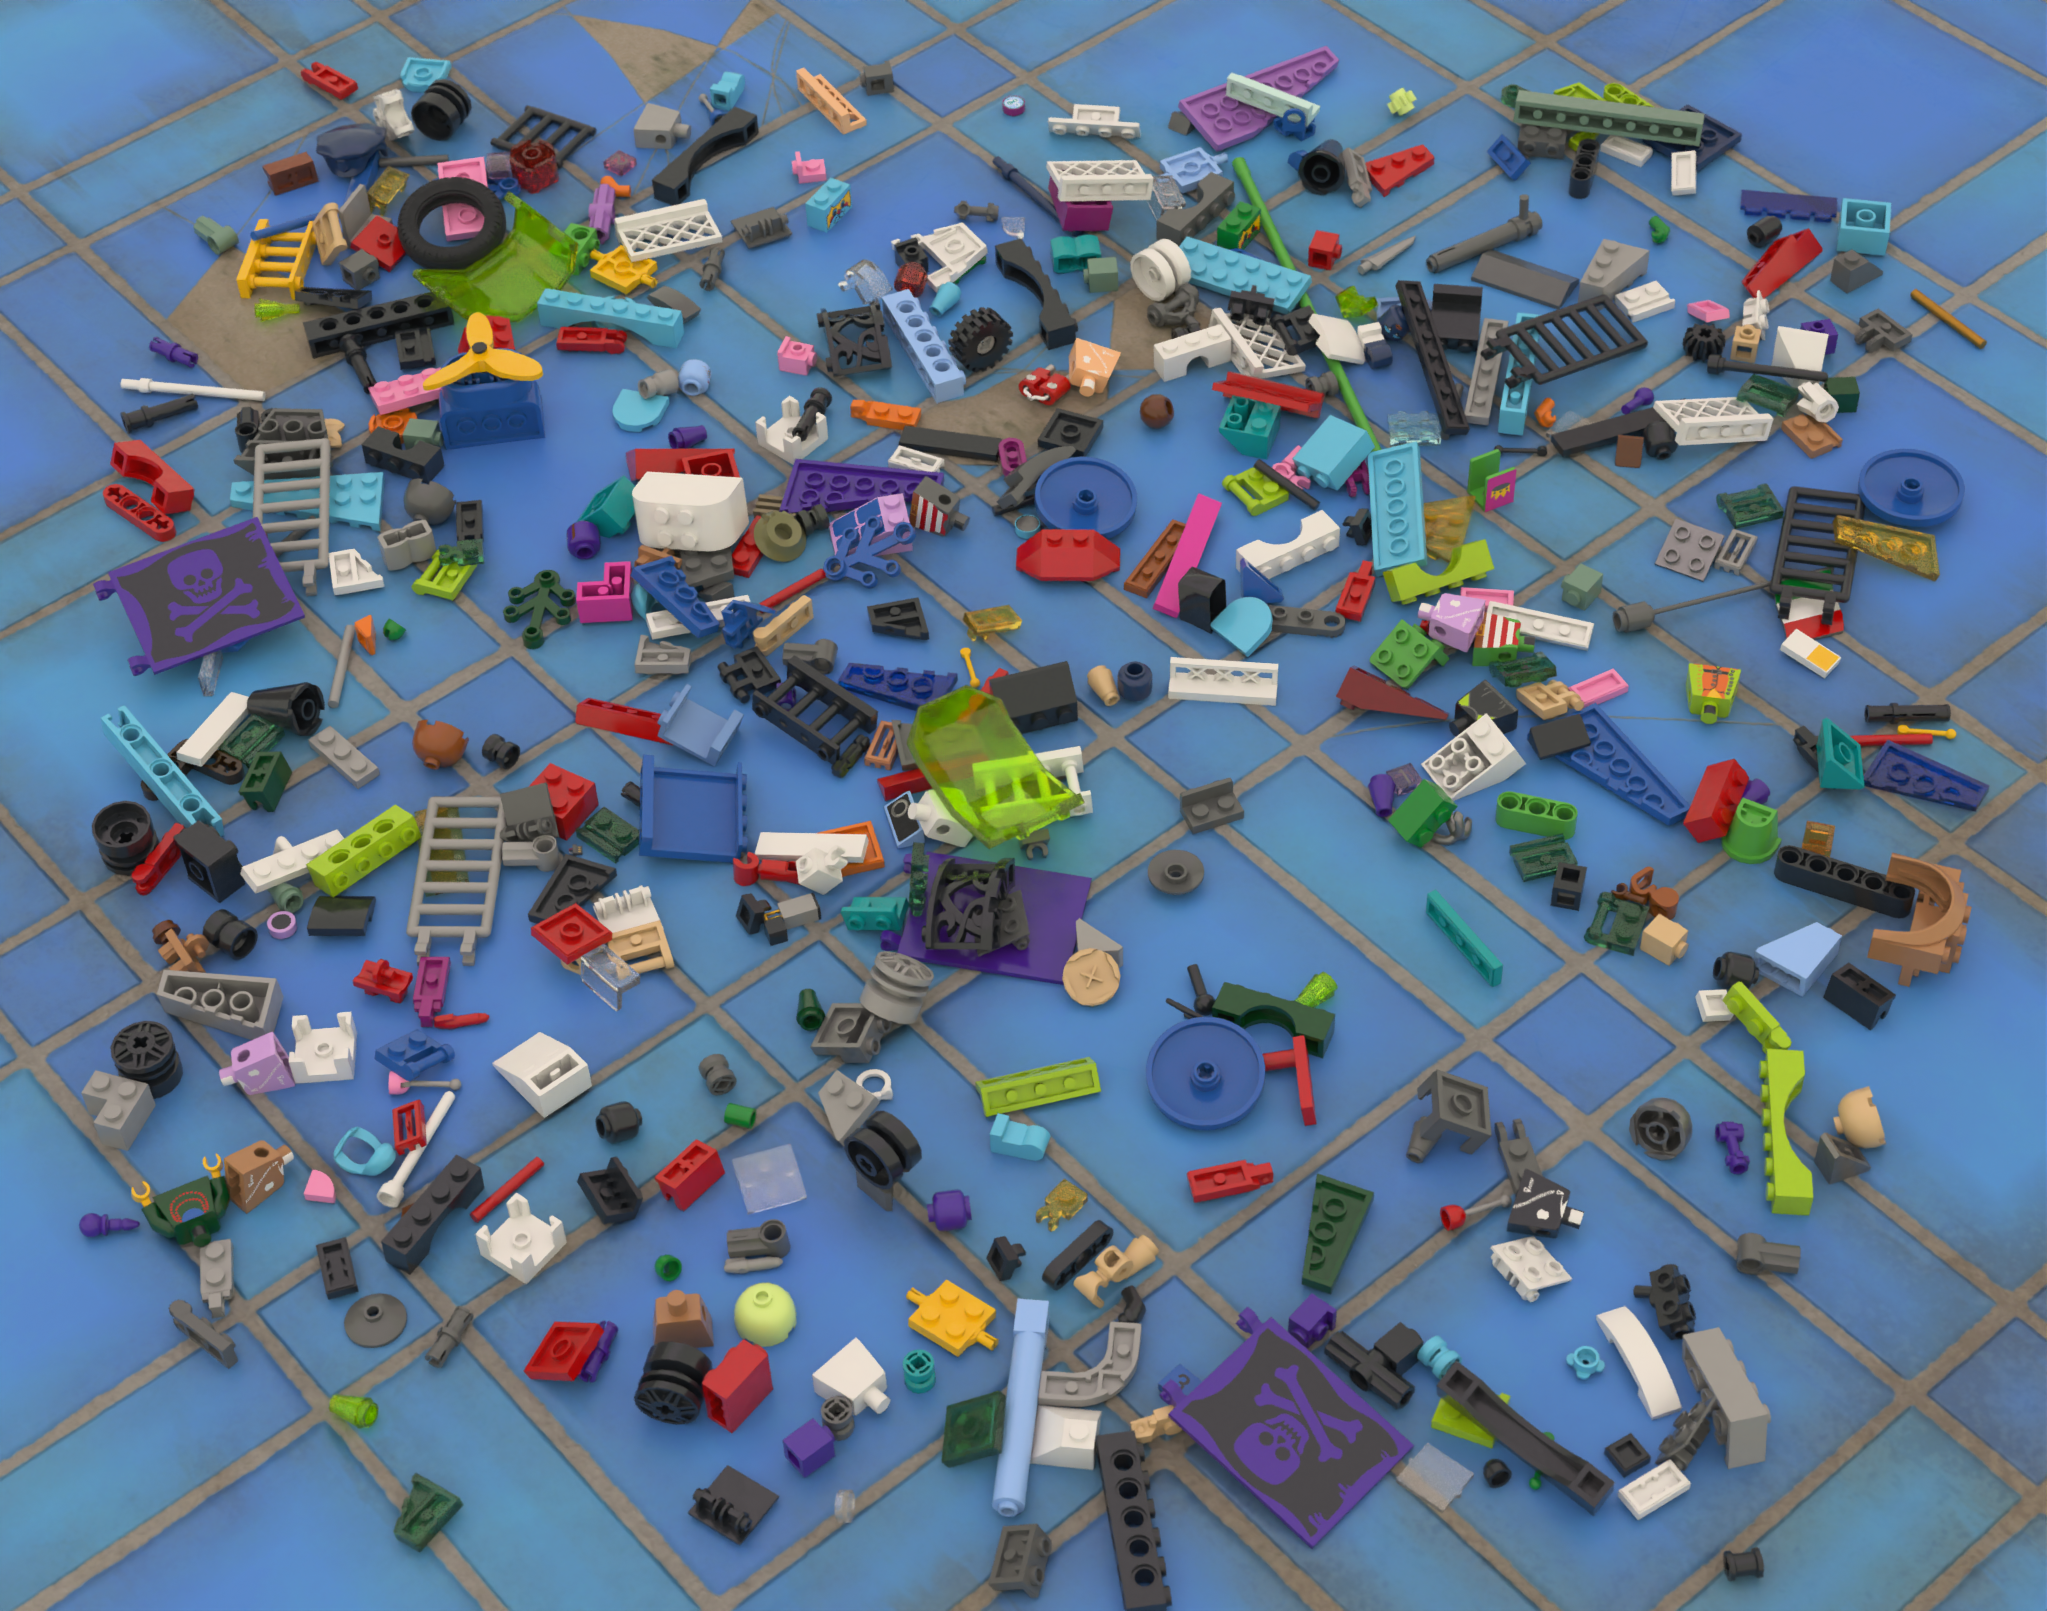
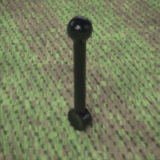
(1540, 451)

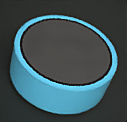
(1027, 526)

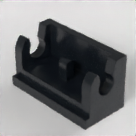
(1859, 995)

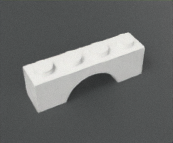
(1317, 536)

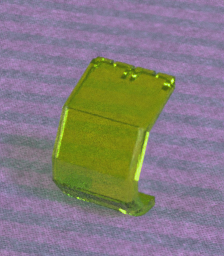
(511, 275)

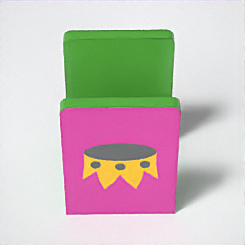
(1487, 480)

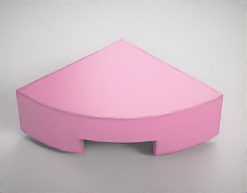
(320, 1188)

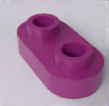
(1011, 454)

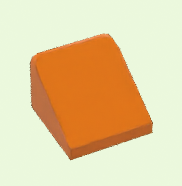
(366, 633)

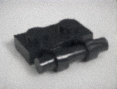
(757, 672)

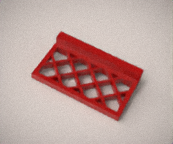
(1288, 397)

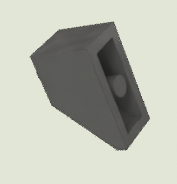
(1853, 271)

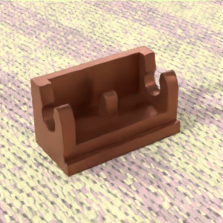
(291, 173)

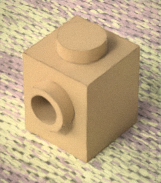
(1664, 940)

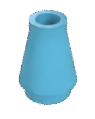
(945, 298)

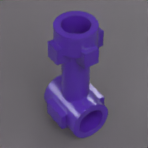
(1732, 1134)

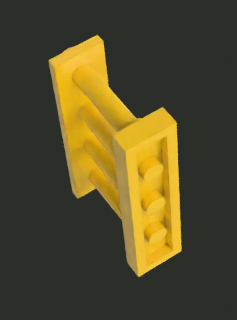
(259, 250)

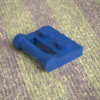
(413, 1054)

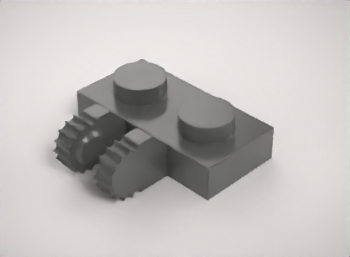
(1883, 330)

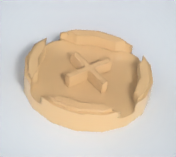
(1091, 977)

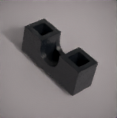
(385, 451)

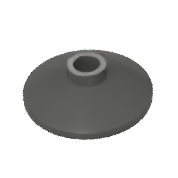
(1175, 872)
(379, 1329)

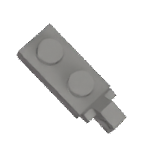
(1358, 177)
(217, 1275)

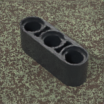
(1584, 168)

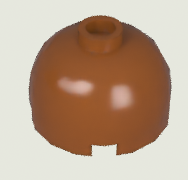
(438, 744)

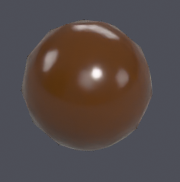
(1156, 411)

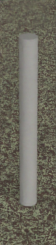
(341, 666)

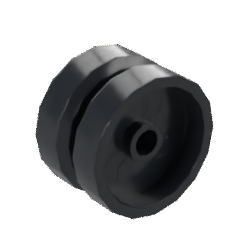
(883, 1149)

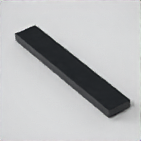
(1603, 432)

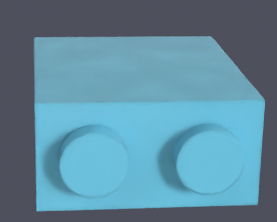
(1333, 453)

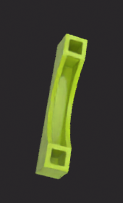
(1790, 1179)

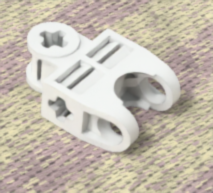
(392, 115)

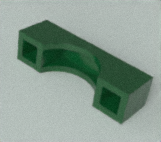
(1252, 1007)

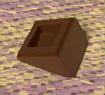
(1629, 451)

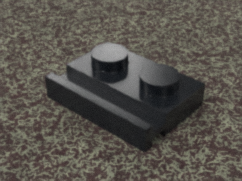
(414, 348)

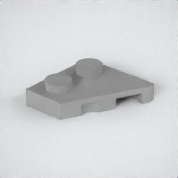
(846, 1105)

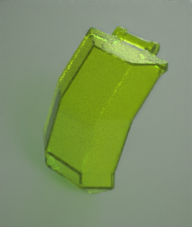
(985, 768)

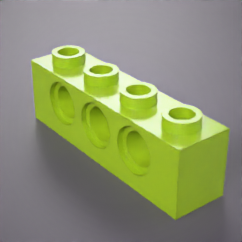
(364, 850)

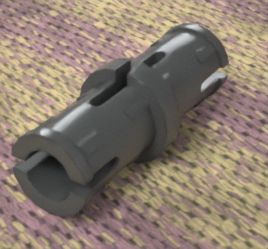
(712, 268)
(449, 1336)

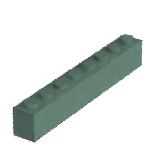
(1608, 118)

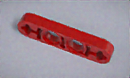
(111, 496)

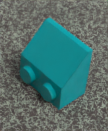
(611, 508)

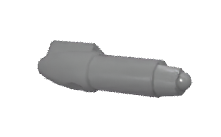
(742, 1265)

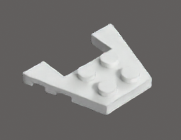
(954, 249)

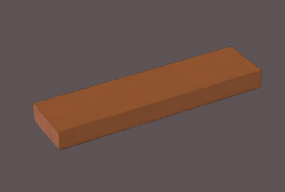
(1155, 562)

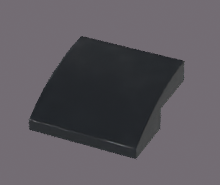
(341, 915)

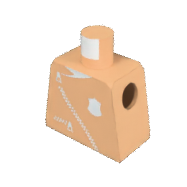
(1091, 366)

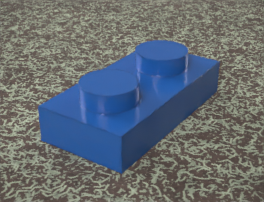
(1508, 157)

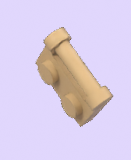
(329, 234)
(640, 942)

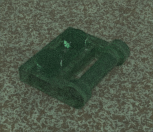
(1768, 394)
(1750, 506)
(1523, 670)
(1625, 928)

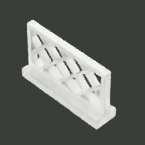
(1102, 187)
(669, 220)
(1241, 348)
(1714, 420)

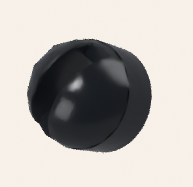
(1496, 1473)

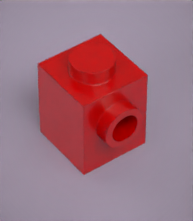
(1324, 250)

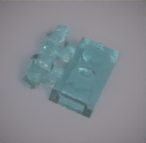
(1414, 427)

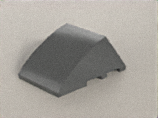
(286, 426)

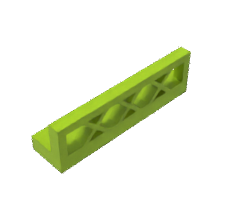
(1038, 1086)

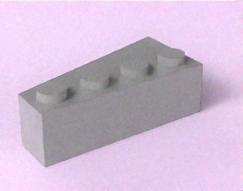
(221, 1001)
(1737, 1411)

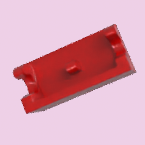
(690, 1174)

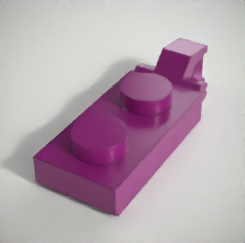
(431, 988)

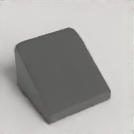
(1180, 123)
(717, 592)

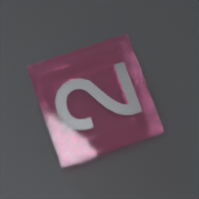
(620, 163)

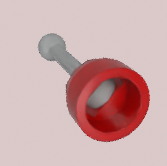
(1455, 1216)

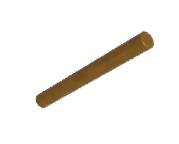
(1948, 318)

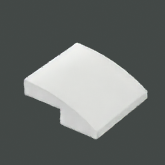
(1338, 339)

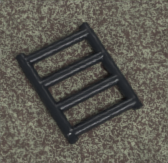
(547, 118)

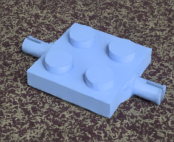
(1191, 167)

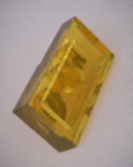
(990, 621)

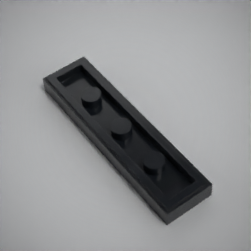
(950, 443)

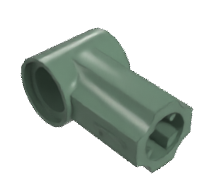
(218, 237)

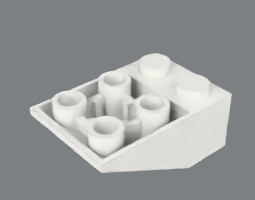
(1474, 760)
(545, 1072)

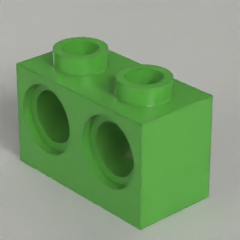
(587, 242)

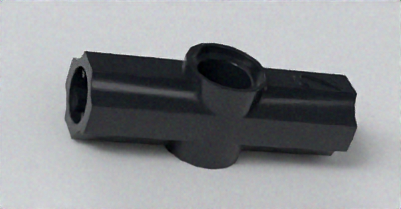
(1369, 1370)

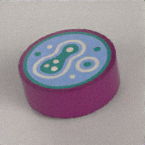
(1013, 105)

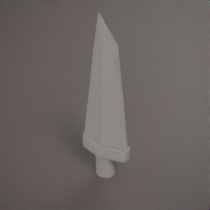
(1379, 259)

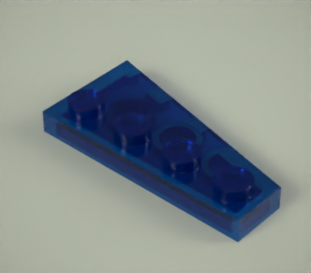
(896, 685)
(1920, 777)

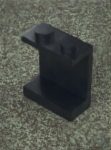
(1457, 316)

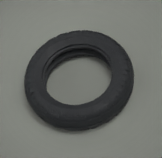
(445, 192)

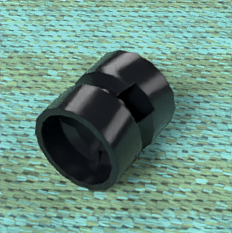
(230, 934)

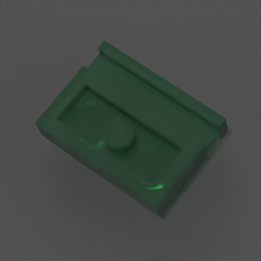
(252, 737)
(609, 834)
(1541, 857)

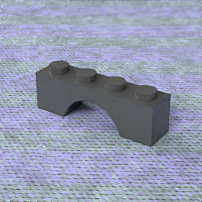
(1213, 196)

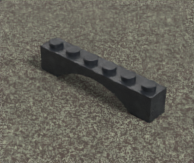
(731, 131)
(1018, 265)
(1552, 1461)

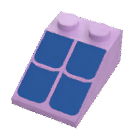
(888, 509)

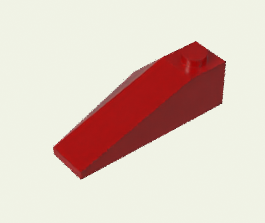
(659, 460)

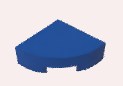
(1296, 157)

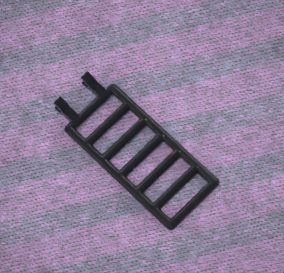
(1529, 371)
(1787, 539)

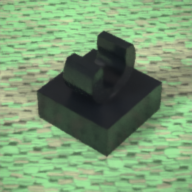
(1360, 526)
(751, 913)
(1004, 1257)

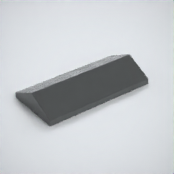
(1524, 279)

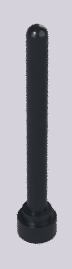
(1718, 364)

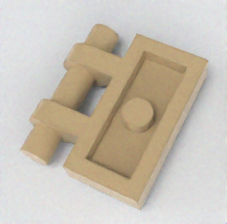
(1550, 699)

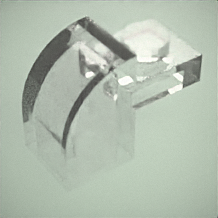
(867, 280)

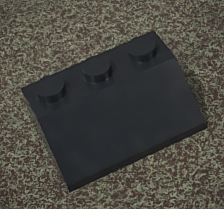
(1038, 697)

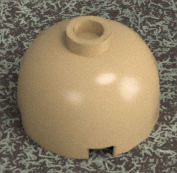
(1859, 1119)

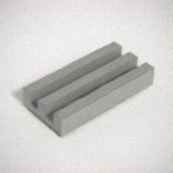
(1730, 565)

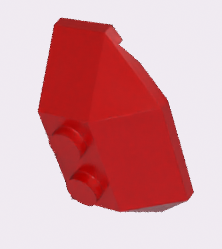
(1068, 555)

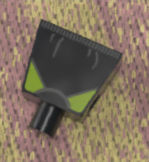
(1477, 703)

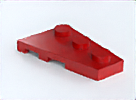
(1397, 167)

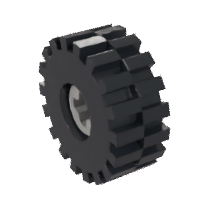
(980, 339)

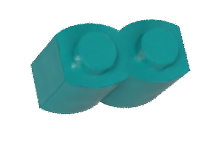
(1072, 253)

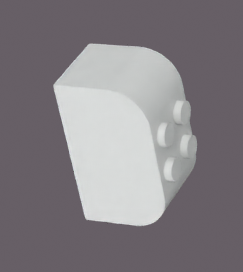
(689, 511)

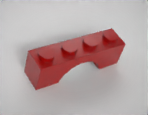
(138, 461)

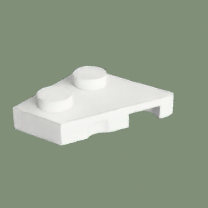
(352, 573)

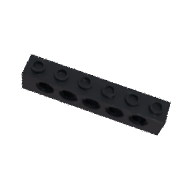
(377, 322)
(1120, 1451)

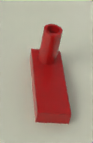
(1296, 1058)

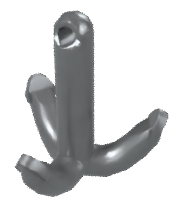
(1458, 830)

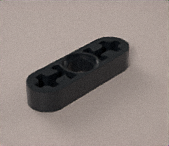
(1077, 1255)

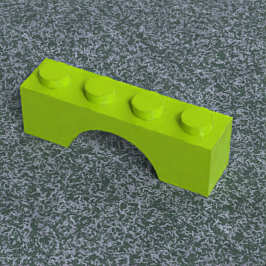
(1466, 561)

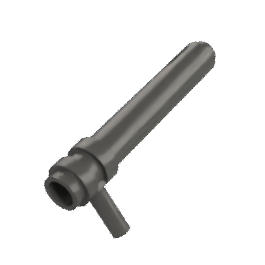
(1515, 229)

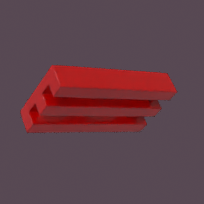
(412, 1140)

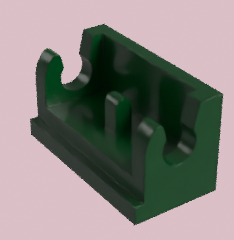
(266, 780)

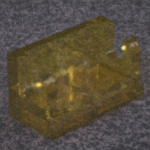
(386, 188)

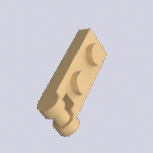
(784, 625)

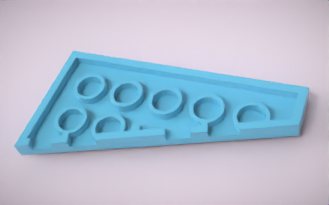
(352, 498)

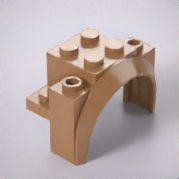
(1934, 929)

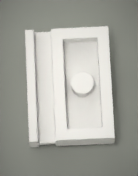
(1644, 301)

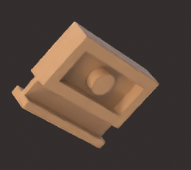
(1810, 435)

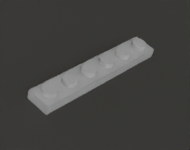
(1484, 376)

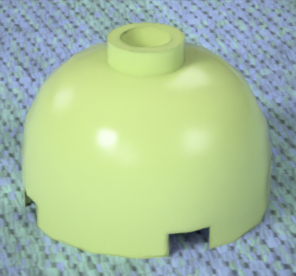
(764, 1314)

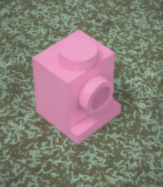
(796, 357)

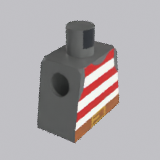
(936, 509)

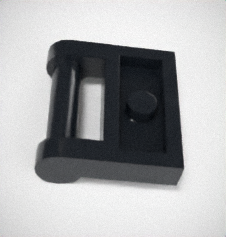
(1304, 330)

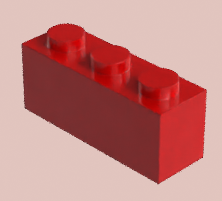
(1716, 800)

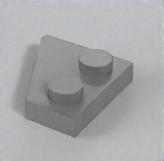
(661, 658)

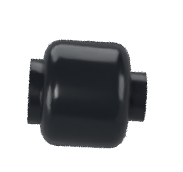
(1659, 439)
(1734, 968)
(618, 1122)

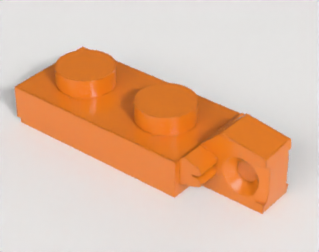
(885, 414)

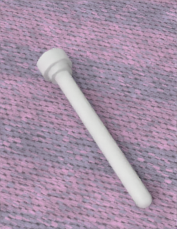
(392, 1191)

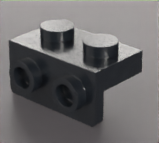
(611, 1192)

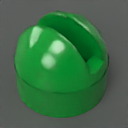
(393, 630)
(671, 1266)

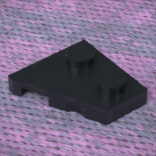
(899, 619)

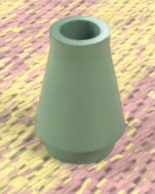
(287, 897)

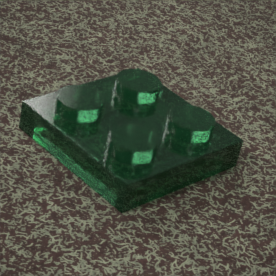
(974, 1429)

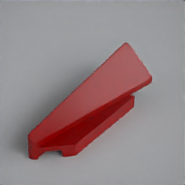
(1781, 262)

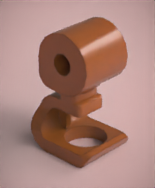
(1658, 898)

